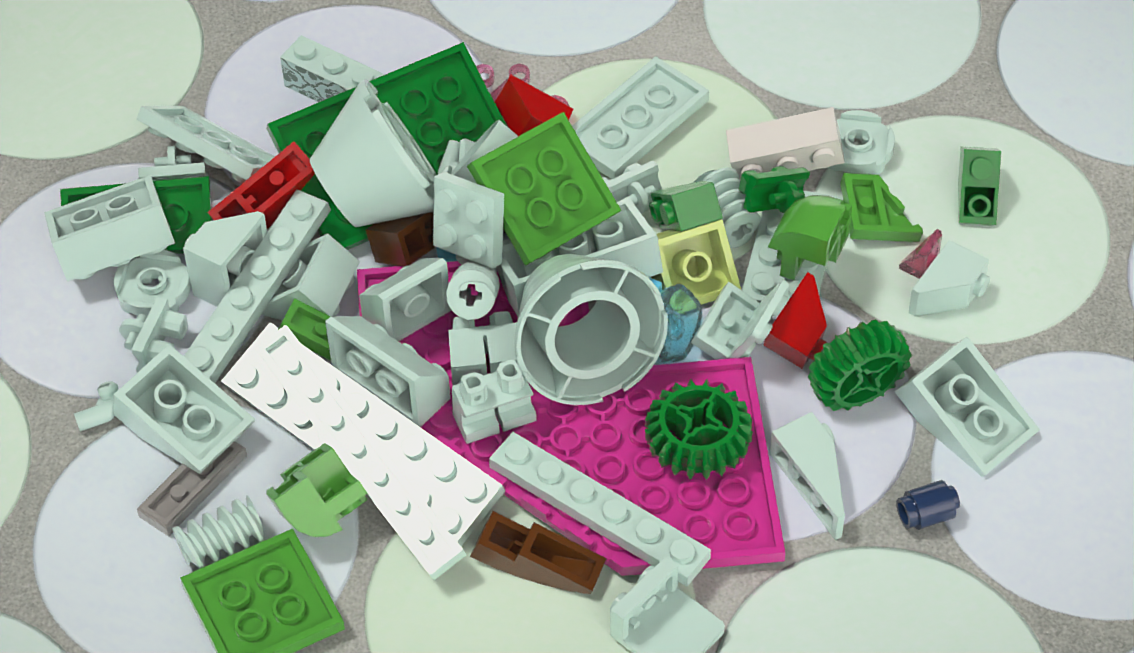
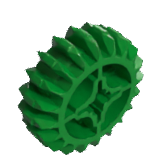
(859, 365)
(705, 440)

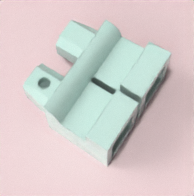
(471, 343)
(497, 393)

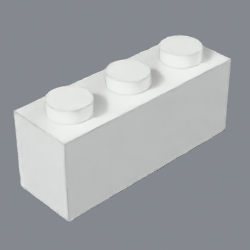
(793, 142)

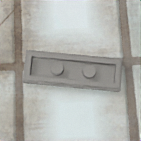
(187, 490)

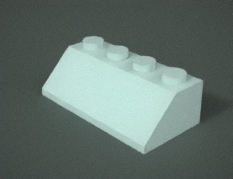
(620, 239)

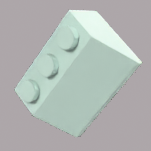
(108, 229)
(387, 367)

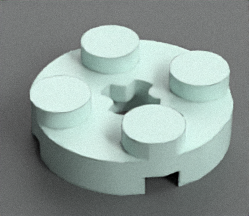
(876, 138)
(164, 266)

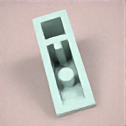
(809, 460)

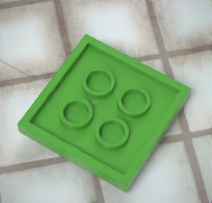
(547, 188)
(263, 599)

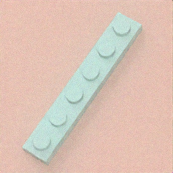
(257, 284)
(598, 507)

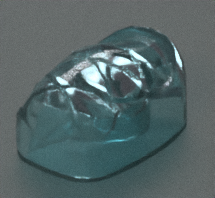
(684, 320)

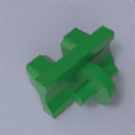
(773, 189)

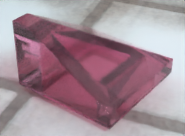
(922, 256)

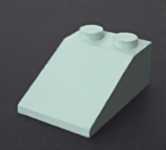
(968, 407)
(180, 410)

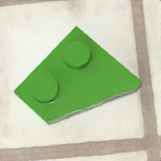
(876, 211)

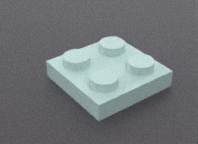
(468, 219)

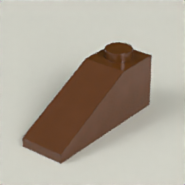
(402, 239)

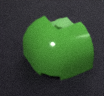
(811, 231)
(317, 493)

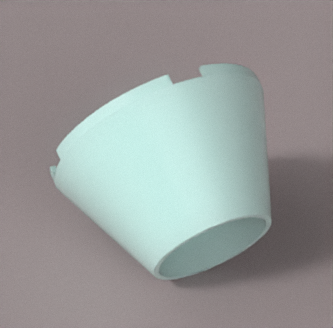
(373, 163)
(603, 349)

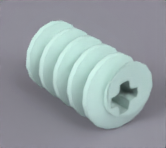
(737, 221)
(460, 296)
(220, 533)

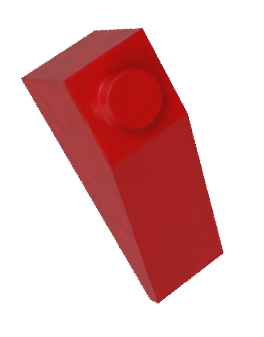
(269, 187)

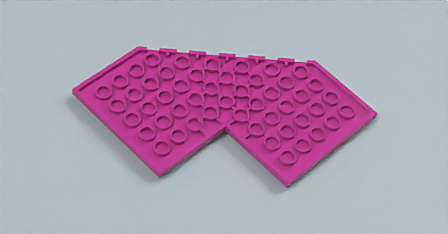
(607, 442)

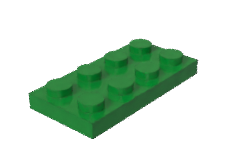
(183, 202)

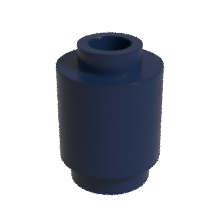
(928, 505)

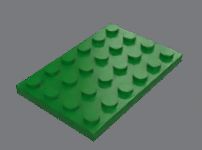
(434, 99)

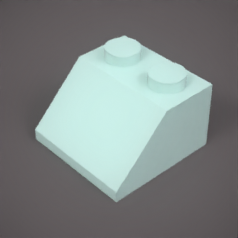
(220, 253)
(316, 279)
(408, 298)

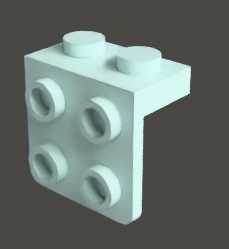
(738, 322)
(661, 616)

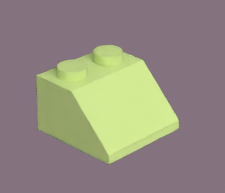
(698, 260)

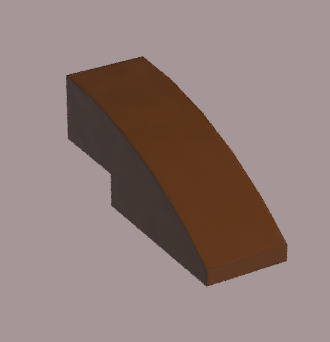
(537, 555)

